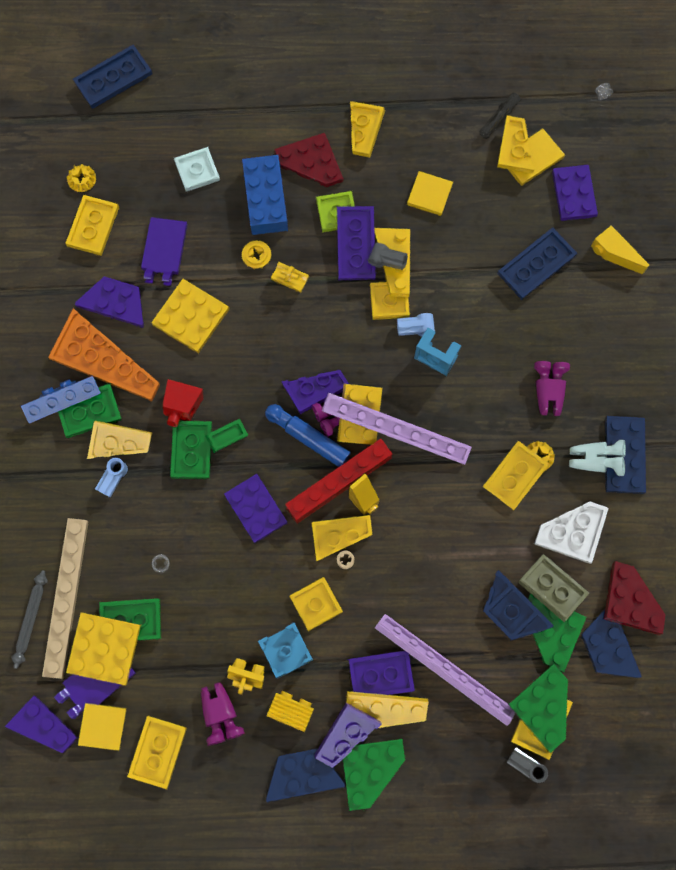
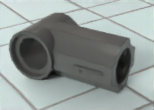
(383, 256)
(526, 764)

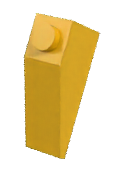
(616, 249)
(364, 495)

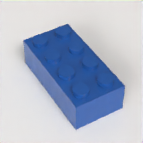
(265, 194)

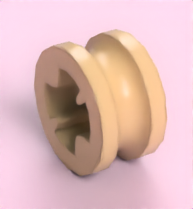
(341, 555)

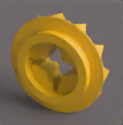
(86, 183)
(261, 248)
(544, 449)

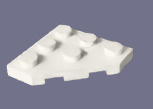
(574, 532)

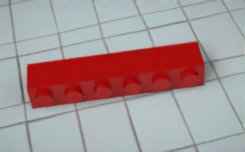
(338, 481)

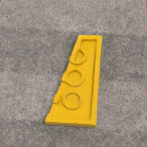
(398, 240)
(390, 709)

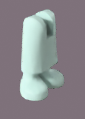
(597, 459)

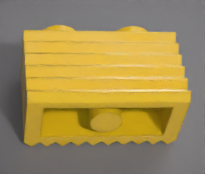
(290, 711)

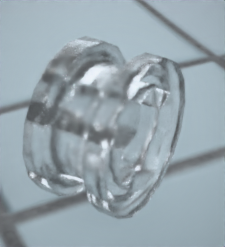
(603, 91)
(154, 563)

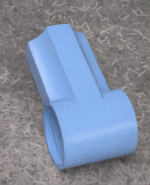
(415, 325)
(110, 478)

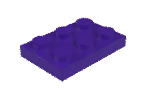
(574, 192)
(255, 508)
(382, 674)

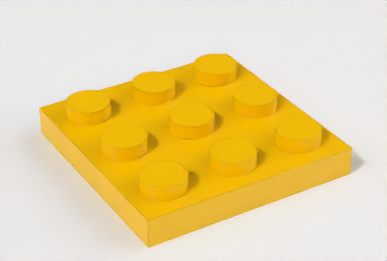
(190, 315)
(103, 649)

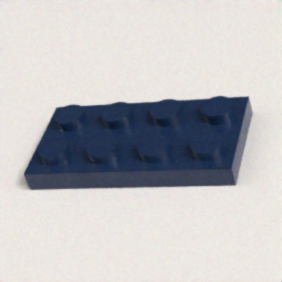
(112, 76)
(537, 263)
(633, 432)

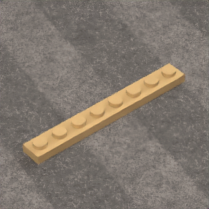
(65, 599)

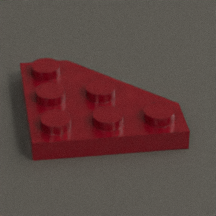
(311, 160)
(631, 601)

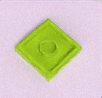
(327, 208)

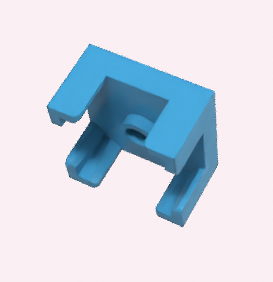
(433, 357)
(285, 651)

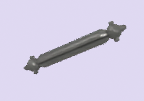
(29, 619)

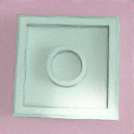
(196, 169)

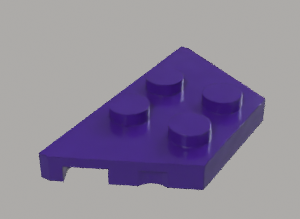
(114, 300)

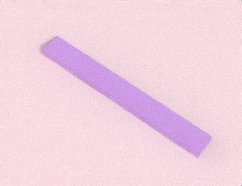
(396, 428)
(445, 669)

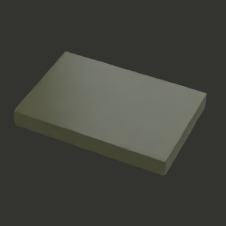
(553, 587)

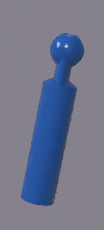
(308, 435)

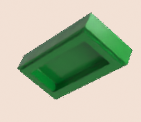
(226, 435)

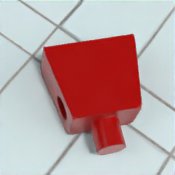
(181, 402)

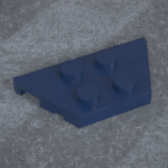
(513, 611)
(609, 648)
(301, 775)

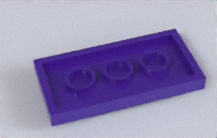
(355, 242)

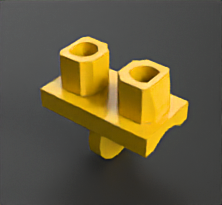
(289, 277)
(245, 679)

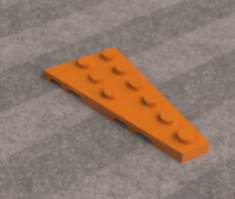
(92, 353)

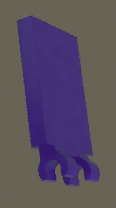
(163, 249)
(86, 690)

